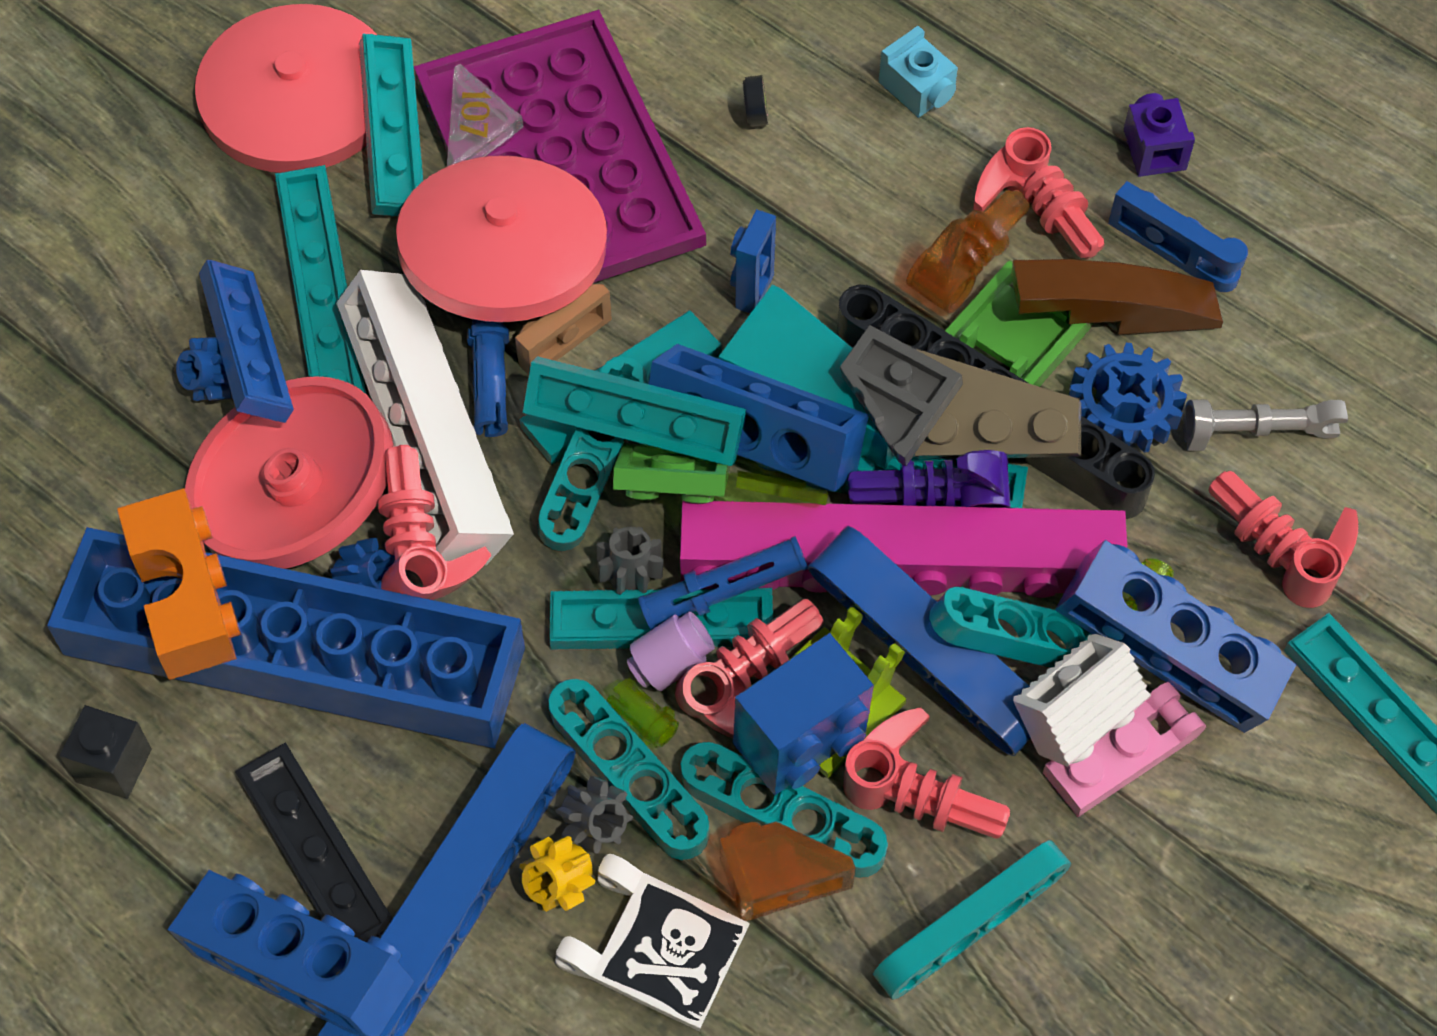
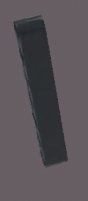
(1090, 478)

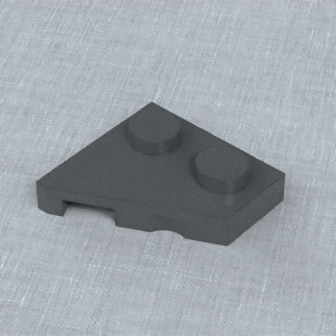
(899, 389)

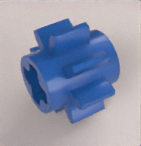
(203, 370)
(362, 563)

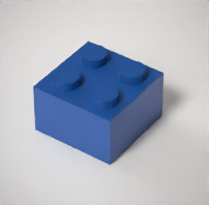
(802, 715)

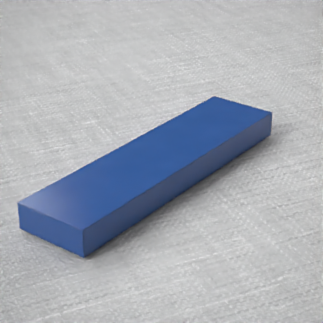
(245, 342)

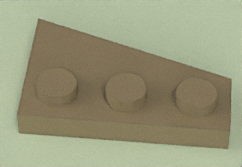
(1003, 417)

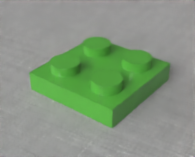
(651, 470)

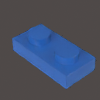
(754, 260)

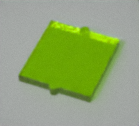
(780, 487)

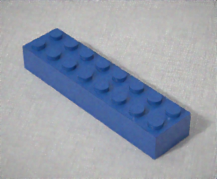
(309, 642)

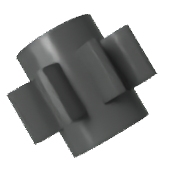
(629, 559)
(594, 814)

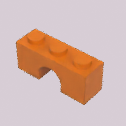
(191, 624)

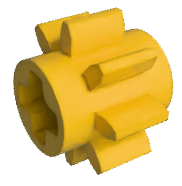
(557, 873)

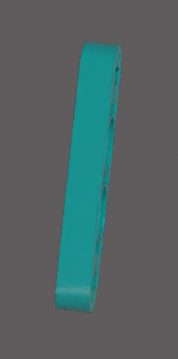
(583, 450)
(971, 621)
(633, 764)
(784, 805)
(971, 919)

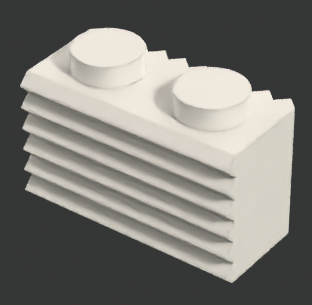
(1082, 699)

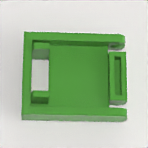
(1024, 342)

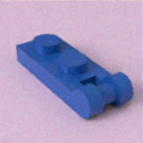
(1178, 238)

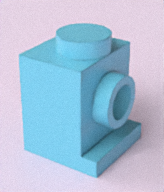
(917, 73)

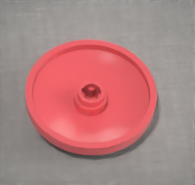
(285, 88)
(501, 238)
(293, 486)

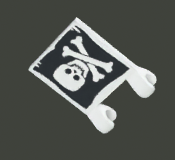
(665, 948)

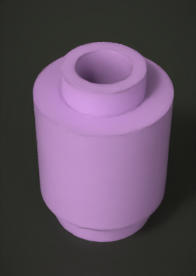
(669, 651)

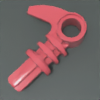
(1025, 168)
(410, 536)
(1288, 547)
(747, 659)
(913, 790)

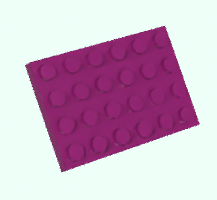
(587, 121)

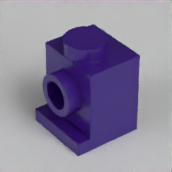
(1156, 126)

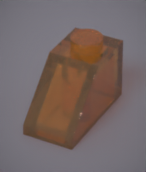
(780, 868)

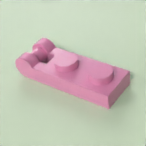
(1126, 751)

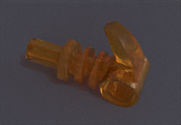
(955, 259)

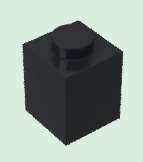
(106, 752)

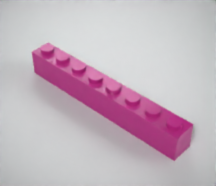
(932, 544)

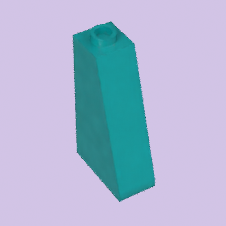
(799, 350)

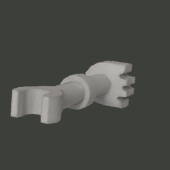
(1317, 419)

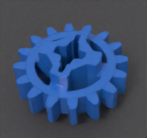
(1126, 395)

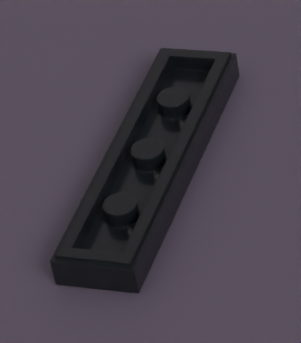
(313, 843)

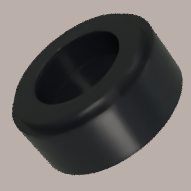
(755, 101)

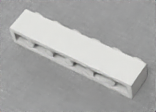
(424, 409)

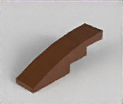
(1129, 294)

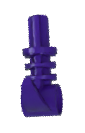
(977, 482)

